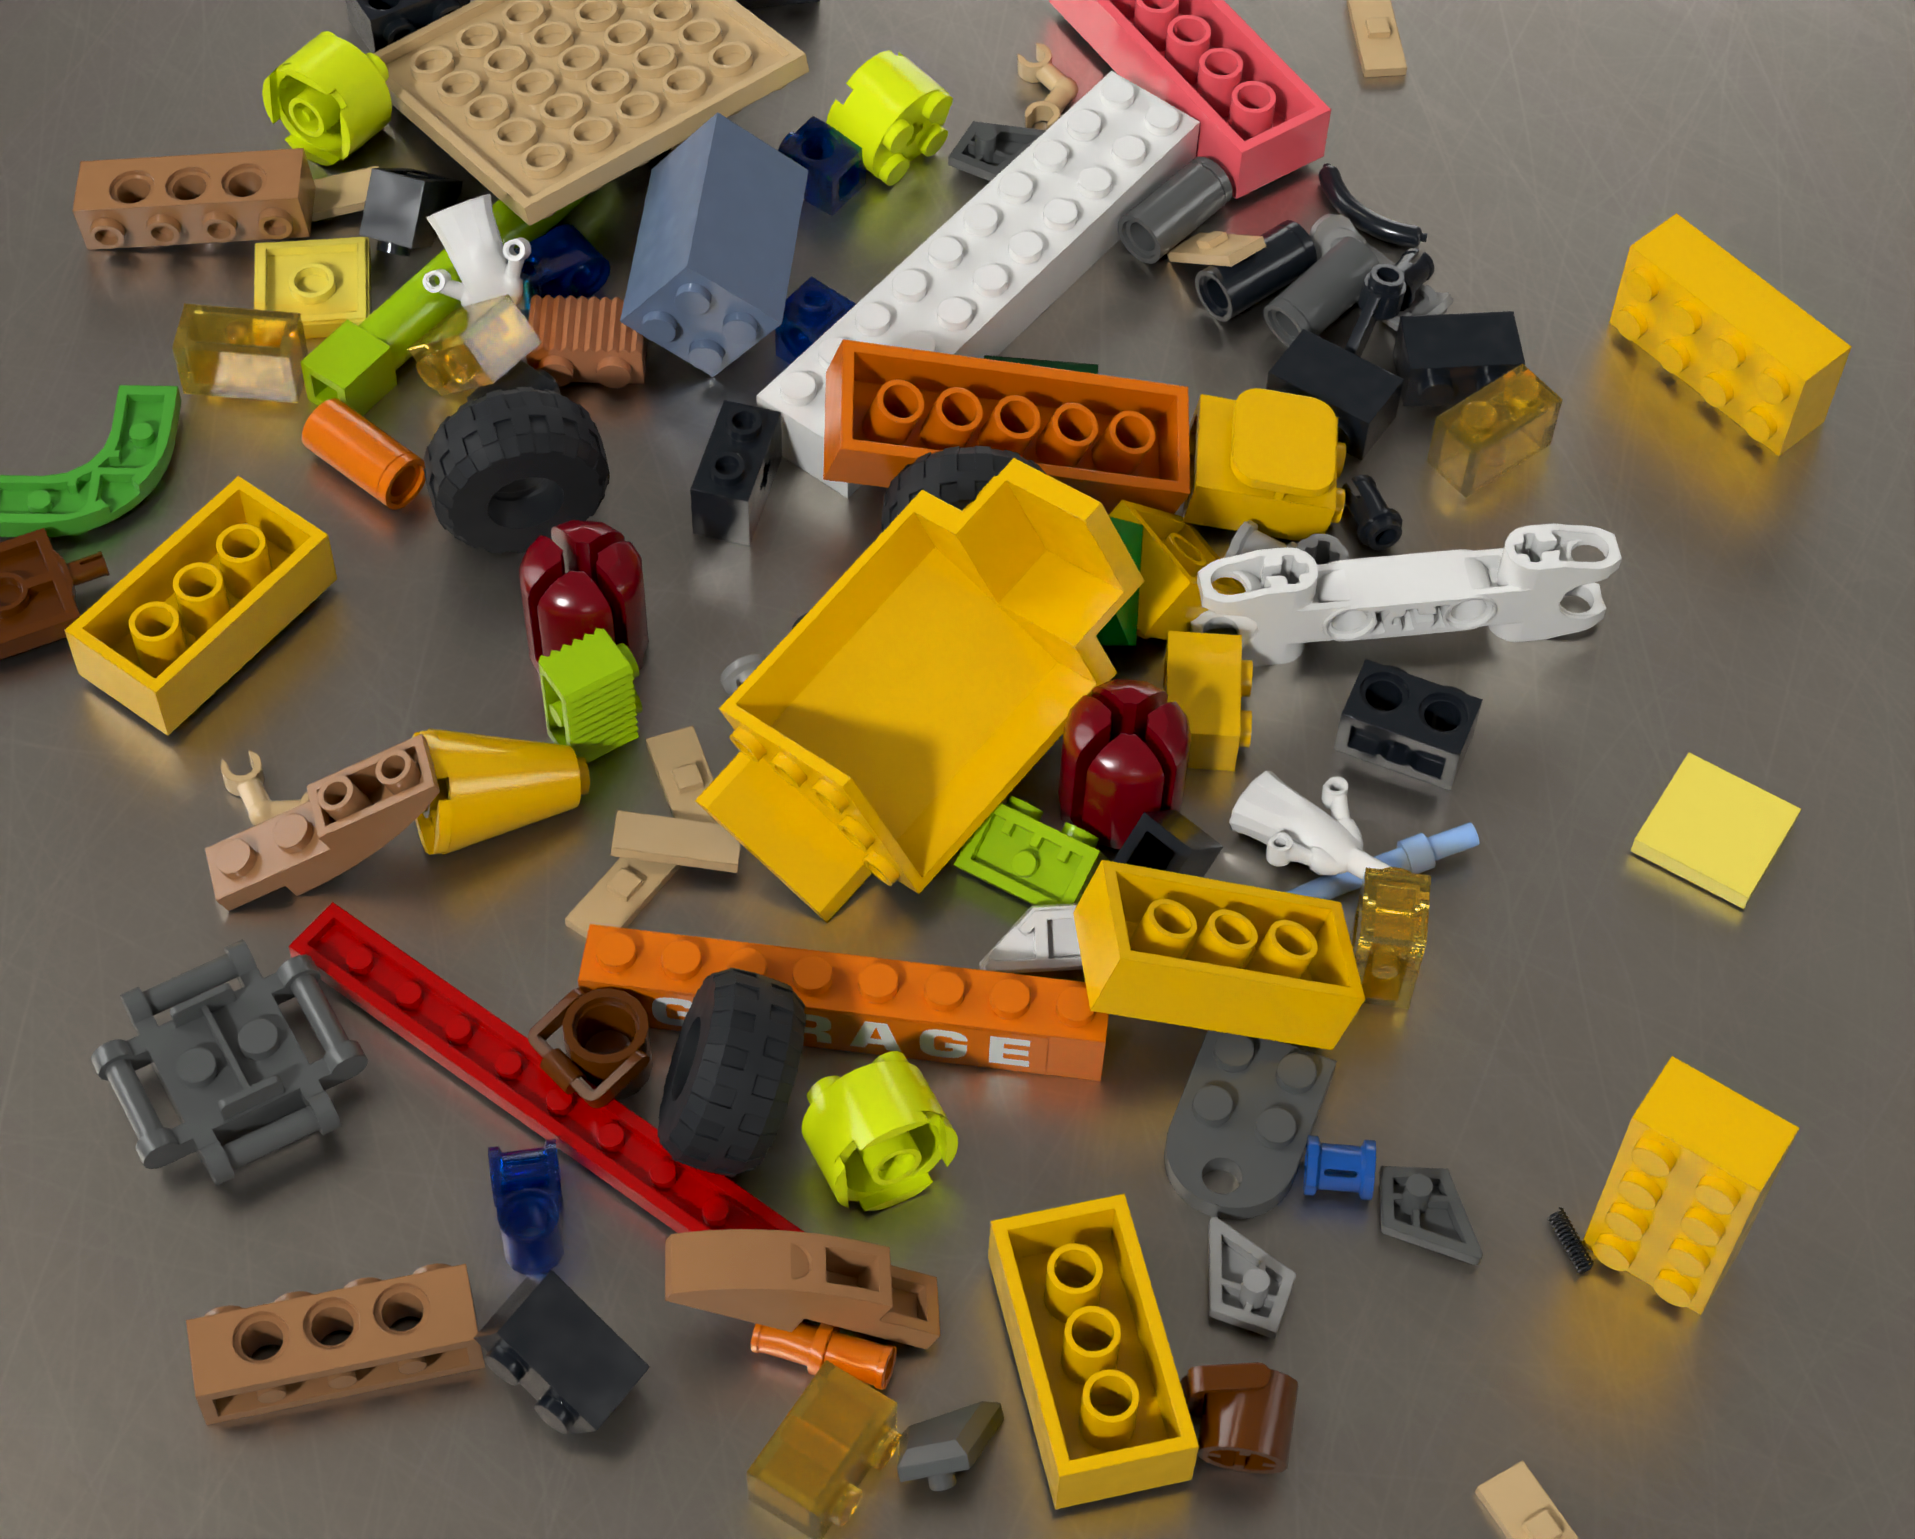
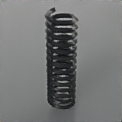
(1570, 1242)

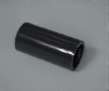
(1233, 289)

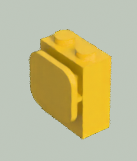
(1265, 462)

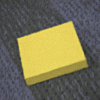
(315, 278)
(1715, 830)

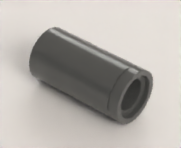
(1175, 210)
(1321, 291)

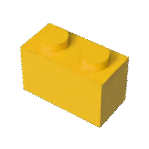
(1207, 682)

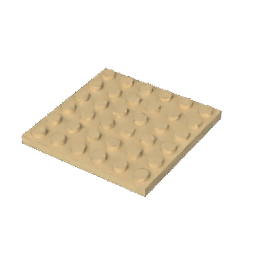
(579, 91)

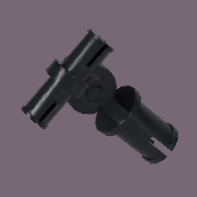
(1388, 292)

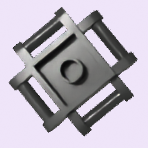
(229, 1063)

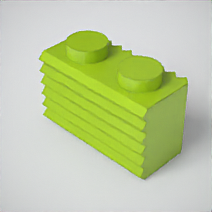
(590, 695)

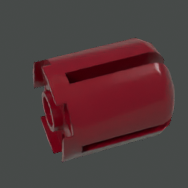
(583, 583)
(1122, 758)

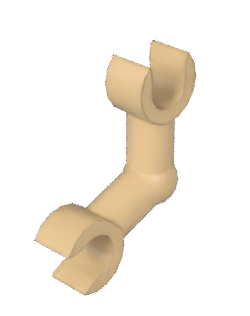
(1062, 88)
(253, 793)

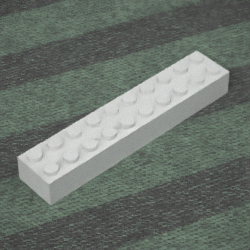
(1002, 251)

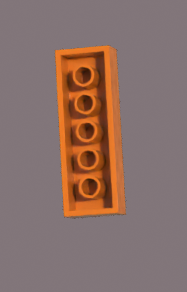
(1080, 427)

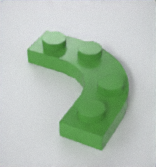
(110, 482)

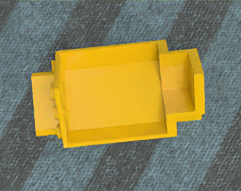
(922, 687)

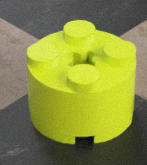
(329, 98)
(892, 114)
(877, 1132)

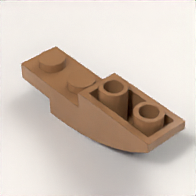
(339, 827)
(797, 1276)

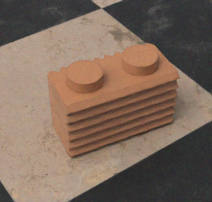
(586, 341)

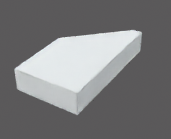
(1038, 943)

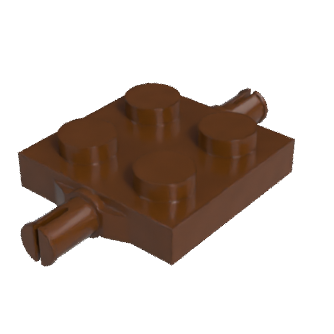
(39, 591)

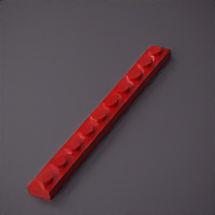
(508, 1072)

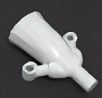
(477, 254)
(1301, 830)

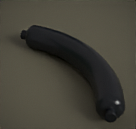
(1364, 218)

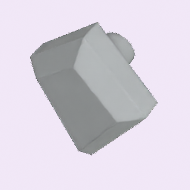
(1245, 1282)

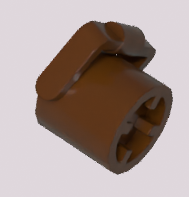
(603, 1043)
(1243, 1415)

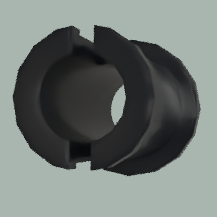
(1377, 522)

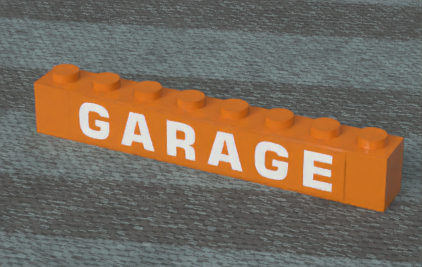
(868, 1001)

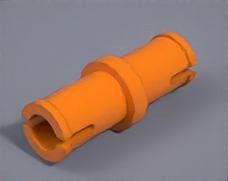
(815, 1344)

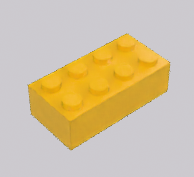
(1728, 334)
(202, 605)
(1217, 956)
(1687, 1185)
(1091, 1351)

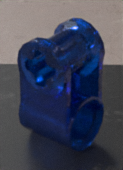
(563, 266)
(528, 1196)

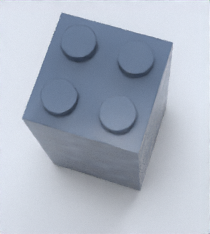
(715, 246)

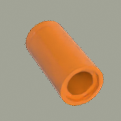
(364, 453)

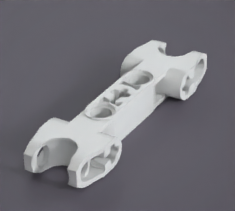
(1504, 588)

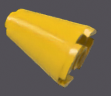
(495, 787)

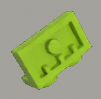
(1031, 857)

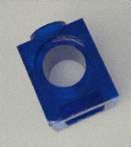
(832, 162)
(807, 317)

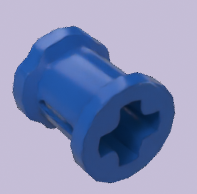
(1339, 1167)

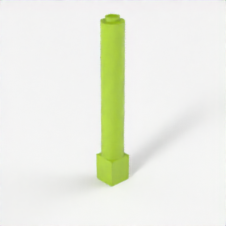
(362, 360)

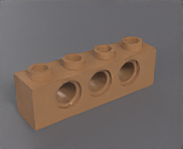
(194, 199)
(307, 1372)

